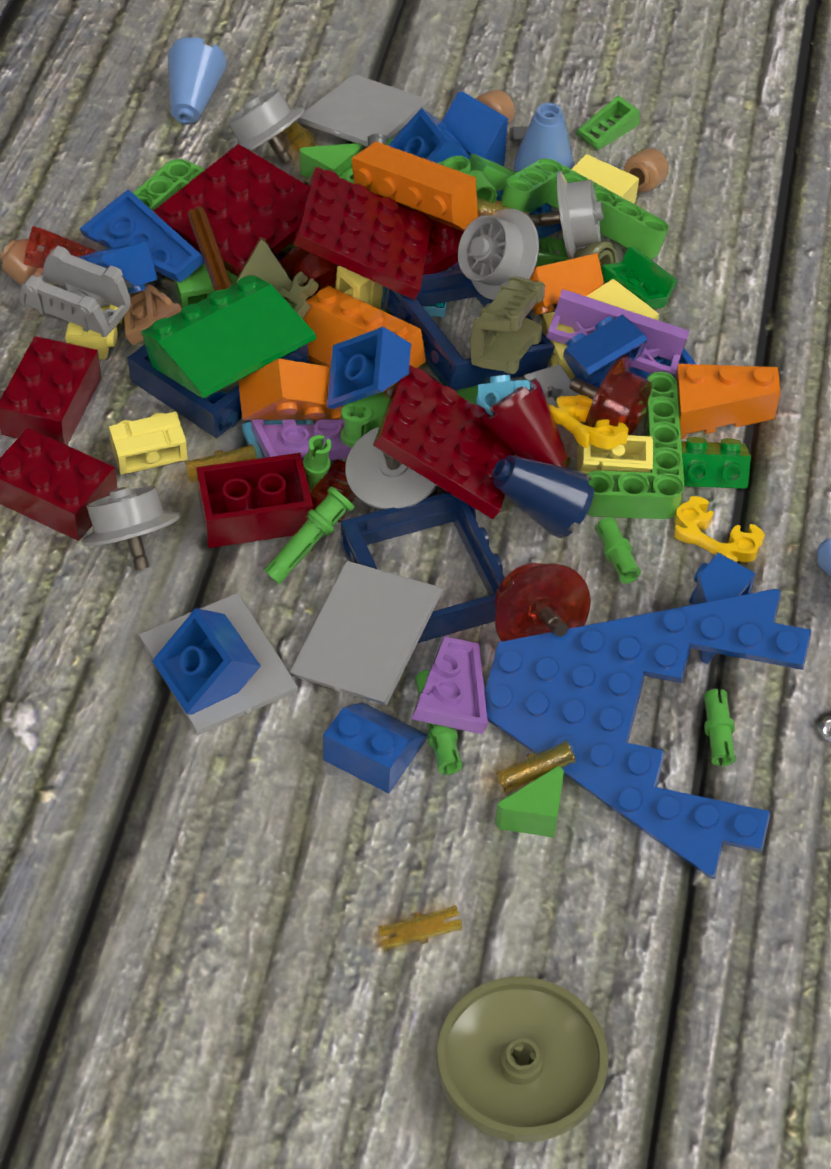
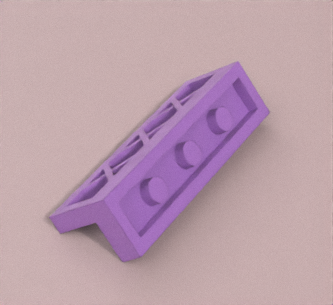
(584, 313)

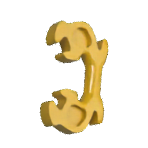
(573, 410)
(692, 517)

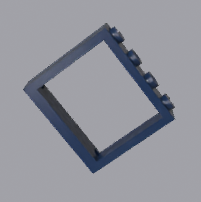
(439, 352)
(188, 404)
(429, 513)

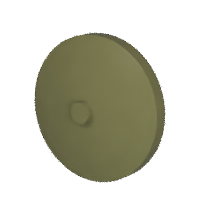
(522, 1059)

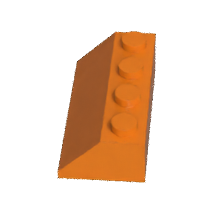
(418, 184)
(340, 317)

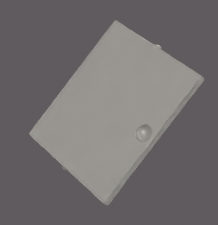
(362, 109)
(366, 632)
(268, 683)

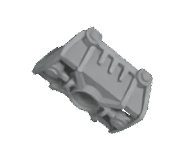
(85, 292)

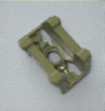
(502, 330)

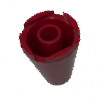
(527, 425)

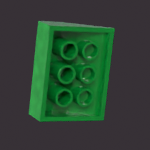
(226, 336)

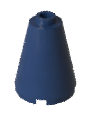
(545, 492)

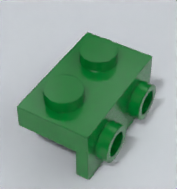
(641, 278)
(715, 463)

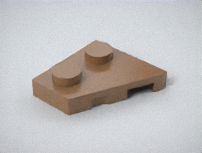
(145, 309)

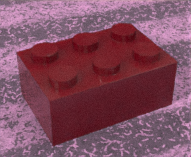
(50, 389)
(53, 482)
(253, 499)

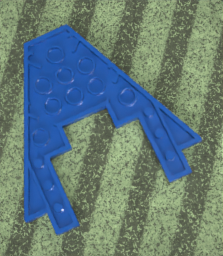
(589, 693)

